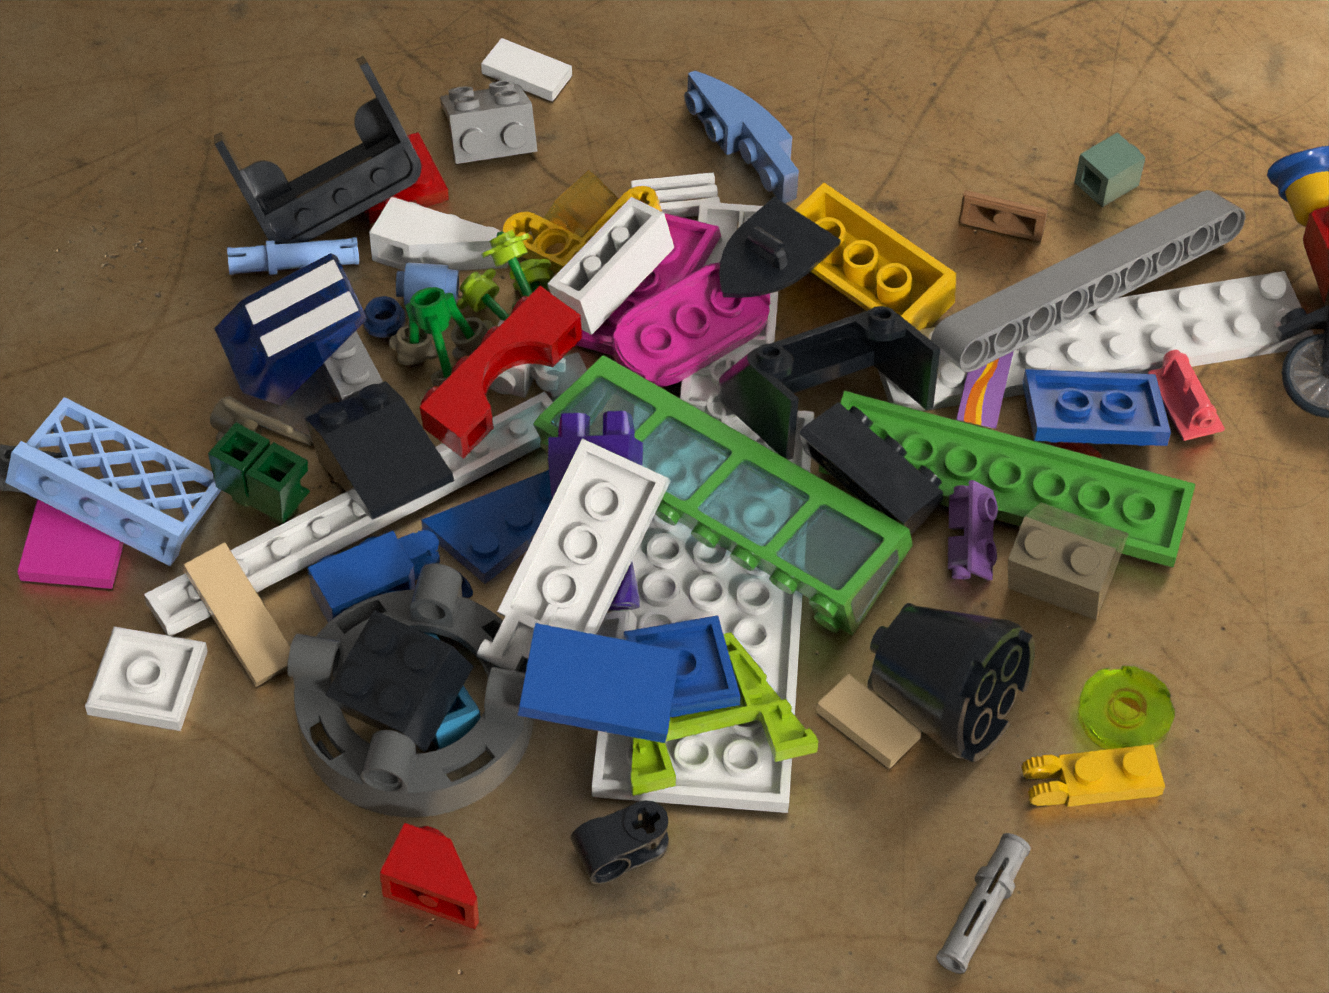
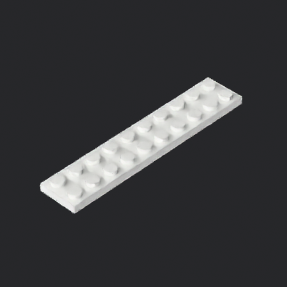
(1136, 331)

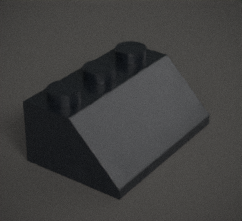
(871, 466)

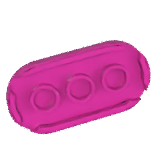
(686, 328)

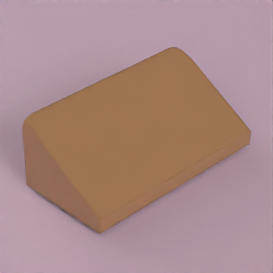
(1003, 215)

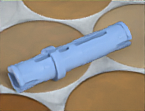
(290, 255)

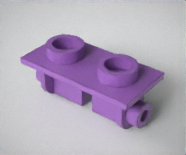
(974, 511)

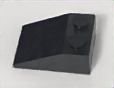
(377, 450)

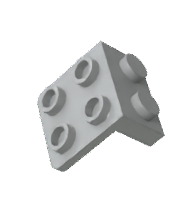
(489, 122)

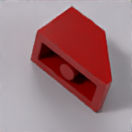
(429, 876)

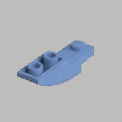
(746, 126)

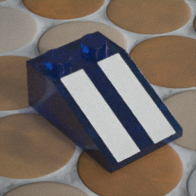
(290, 329)

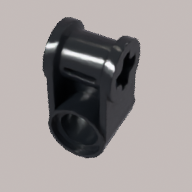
(619, 842)

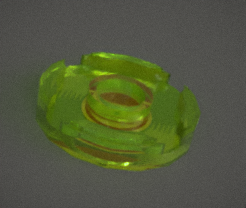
(1125, 708)

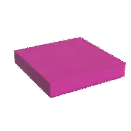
(68, 551)

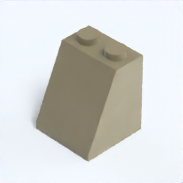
(1065, 559)

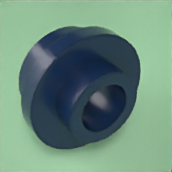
(384, 317)

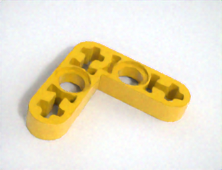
(548, 233)

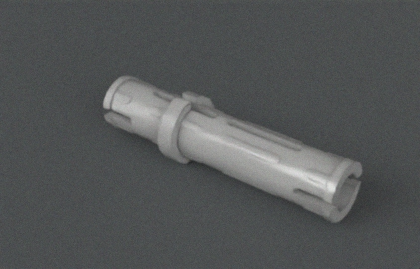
(1007, 857)

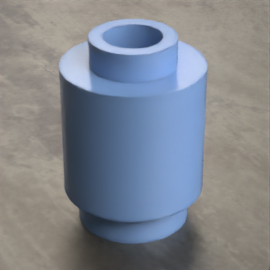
(421, 276)

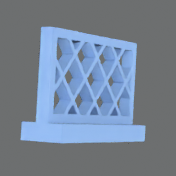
(99, 500)

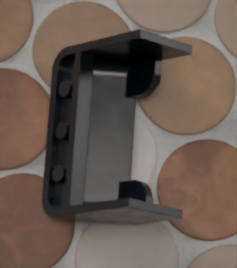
(337, 188)
(765, 380)

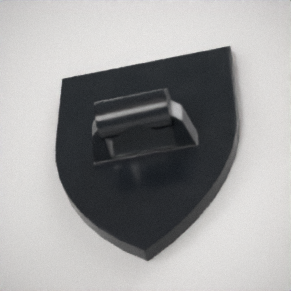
(772, 251)

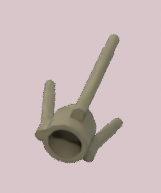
(230, 410)

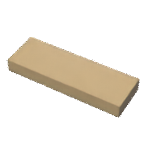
(239, 613)

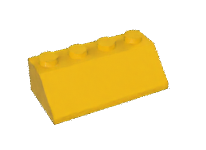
(877, 263)

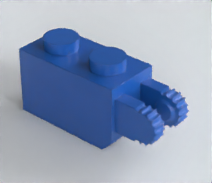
(371, 569)

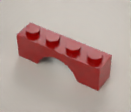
(535, 333)

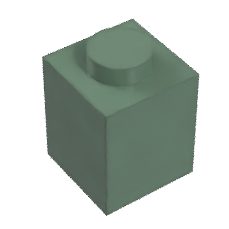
(1109, 169)

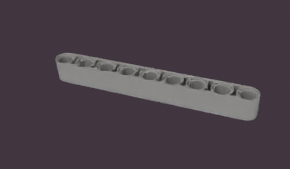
(1087, 280)

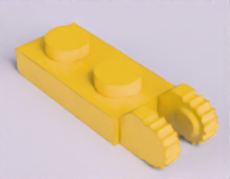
(1095, 776)

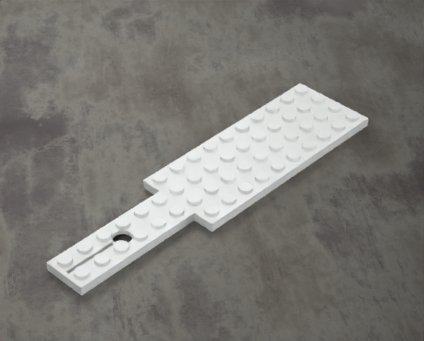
(691, 581)

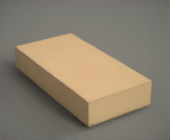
(868, 721)

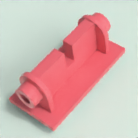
(1186, 398)

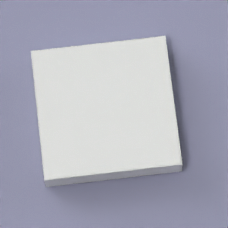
(146, 678)

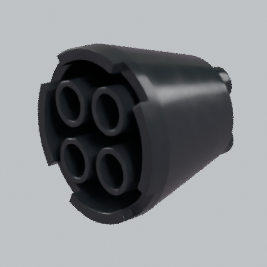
(952, 674)

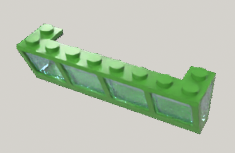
(747, 497)

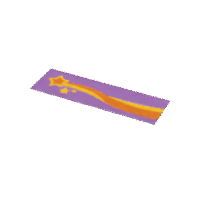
(984, 393)

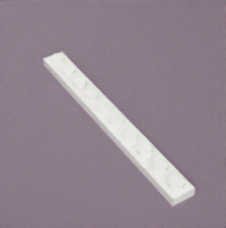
(345, 522)

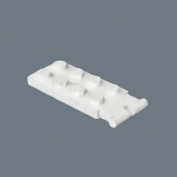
(577, 551)

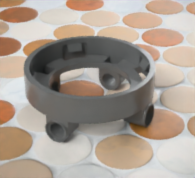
(387, 771)

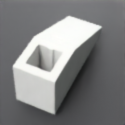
(426, 236)

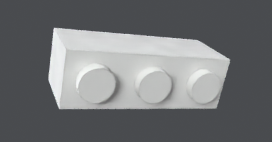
(613, 263)

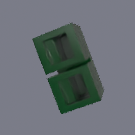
(259, 473)

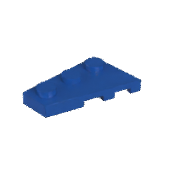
(494, 527)

